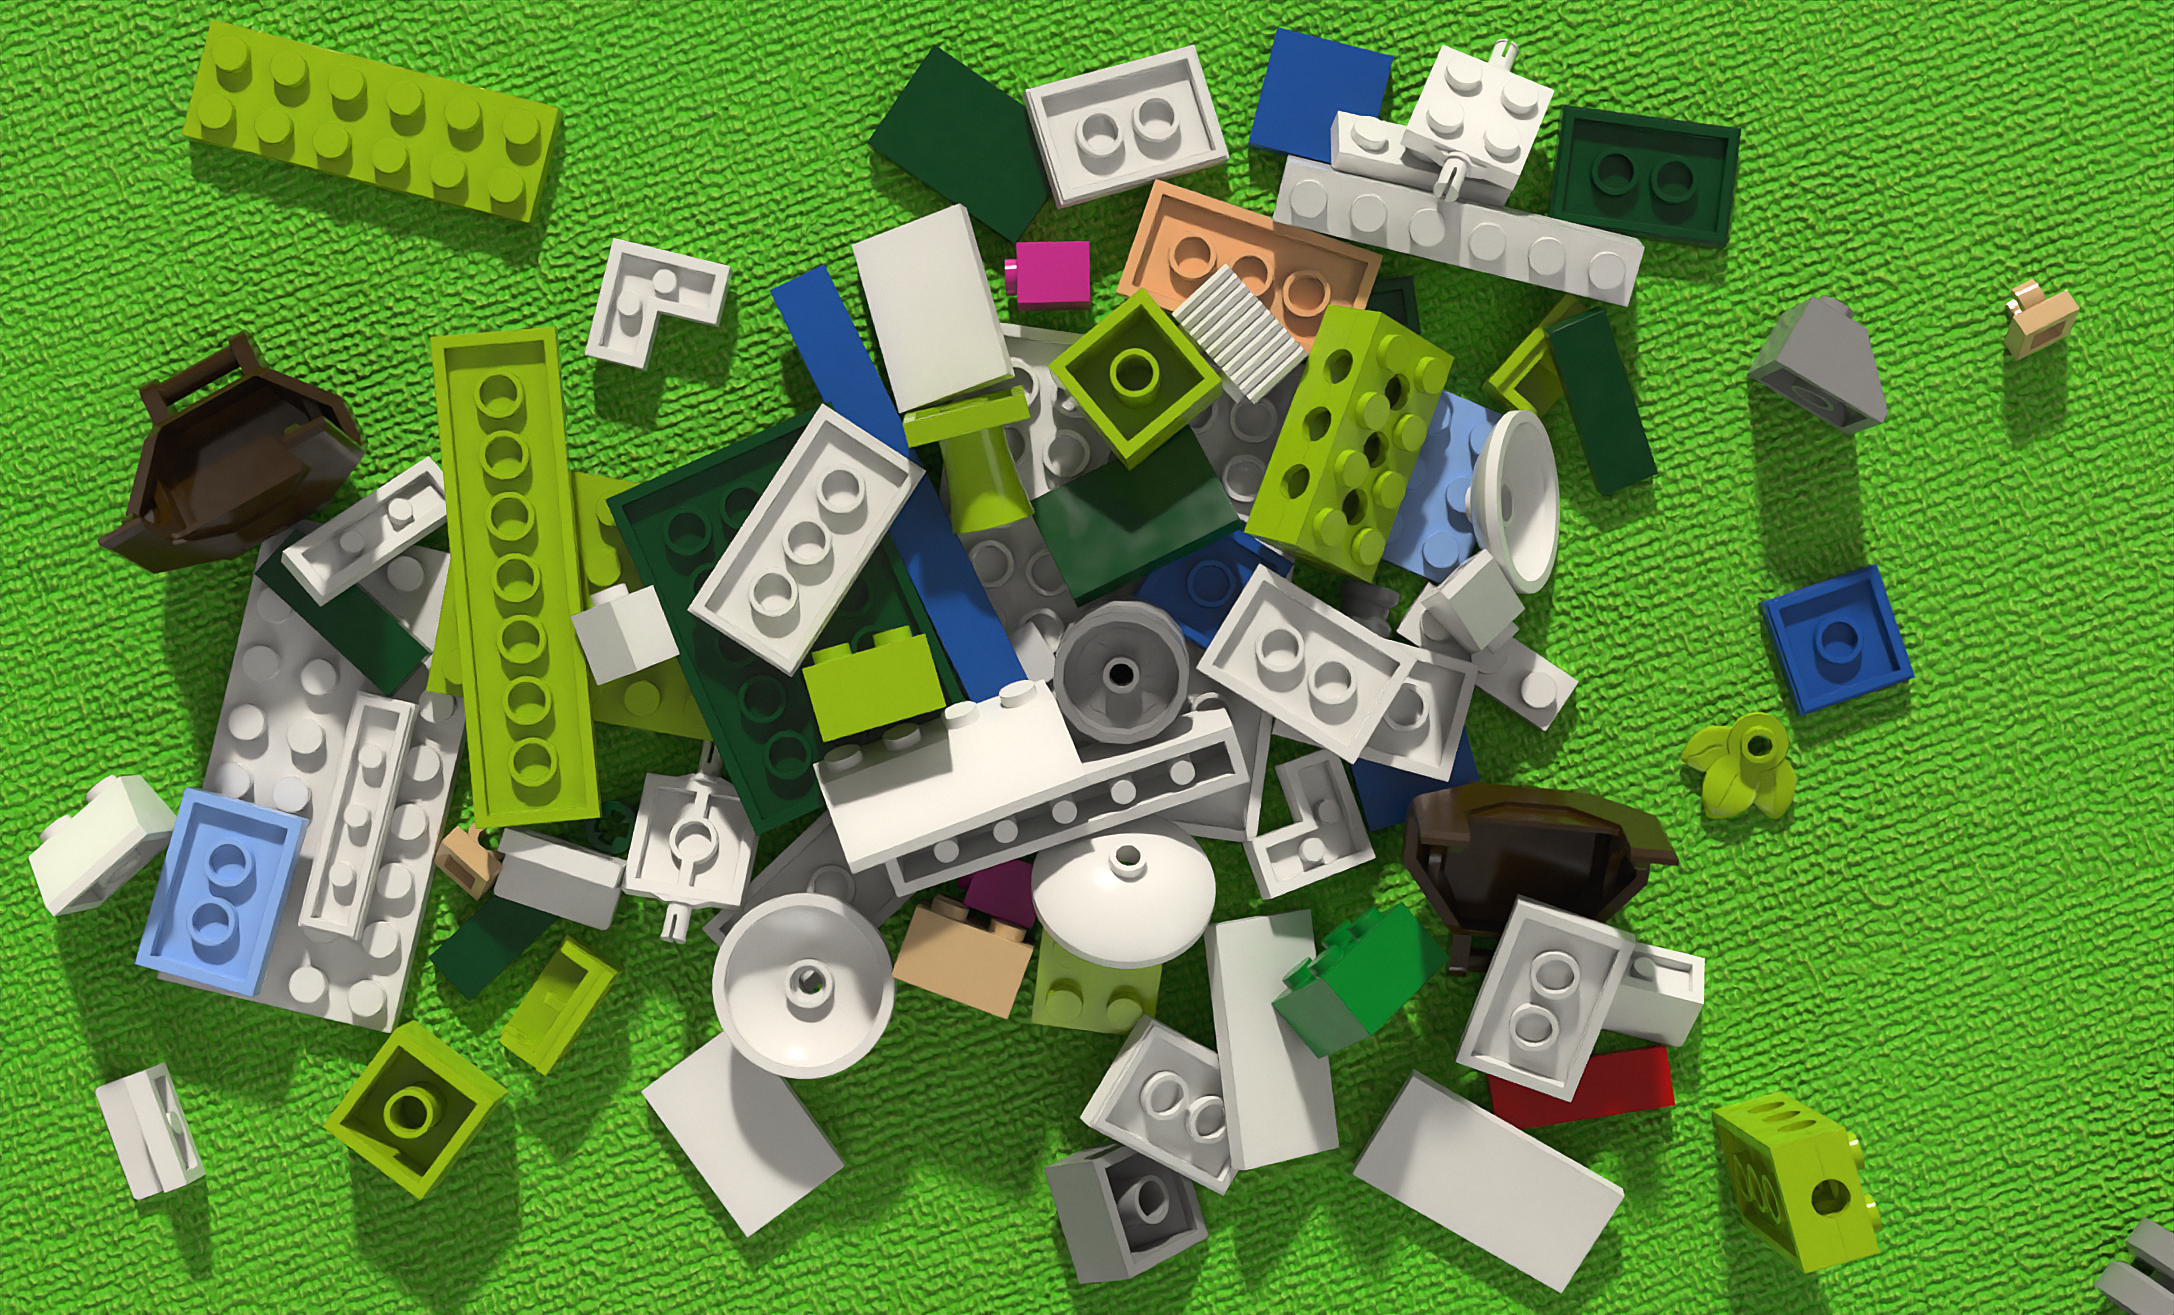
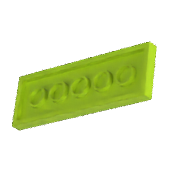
(372, 123)

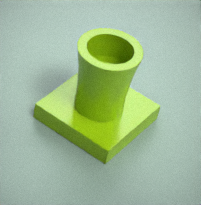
(976, 457)

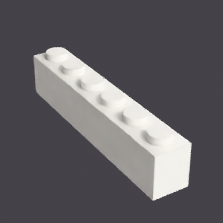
(1459, 231)
(1126, 781)

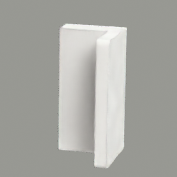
(559, 877)
(1658, 995)
(150, 1132)

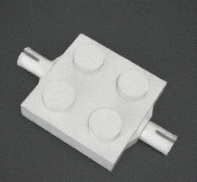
(1476, 118)
(691, 844)

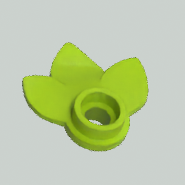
(1739, 776)

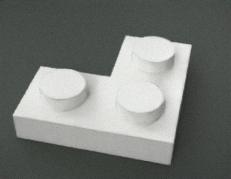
(642, 286)
(1325, 830)

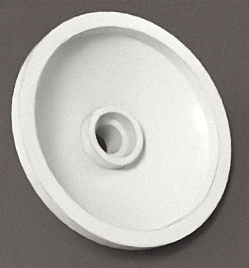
(1517, 500)
(1121, 911)
(763, 993)

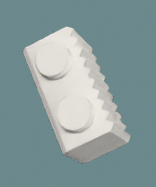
(1239, 336)

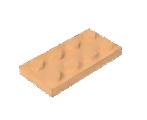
(1287, 267)

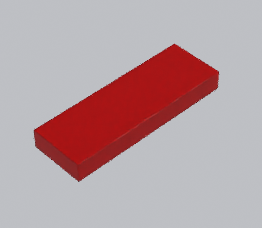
(1609, 1086)

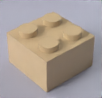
(964, 955)

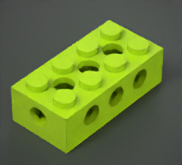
(1349, 442)
(1798, 1181)

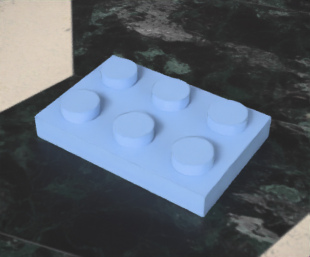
(1432, 525)
(222, 891)

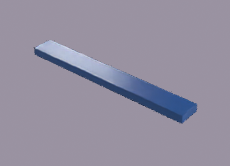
(922, 528)

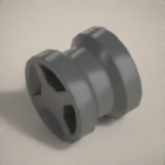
(1368, 605)

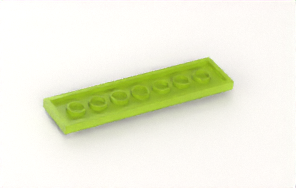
(516, 577)

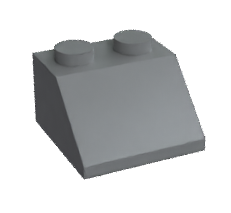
(1823, 365)
(1122, 1211)

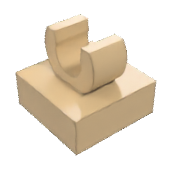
(2037, 320)
(468, 861)

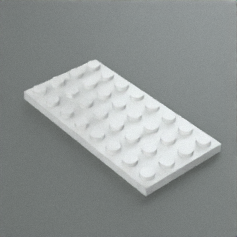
(282, 750)

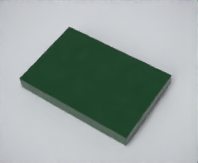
(966, 145)
(1644, 176)
(1132, 522)

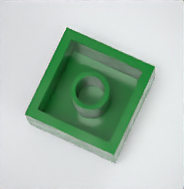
(1358, 979)

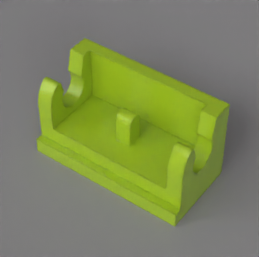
(1528, 374)
(559, 1004)

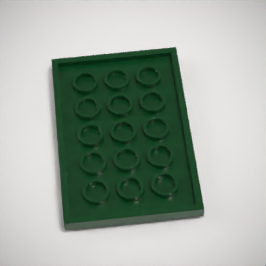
(753, 710)

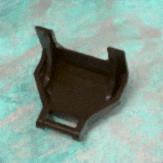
(233, 461)
(1492, 841)

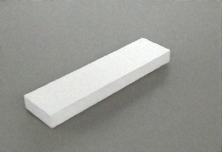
(358, 815)

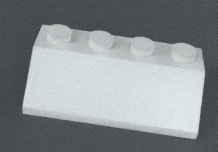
(949, 774)

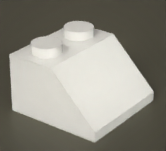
(101, 845)

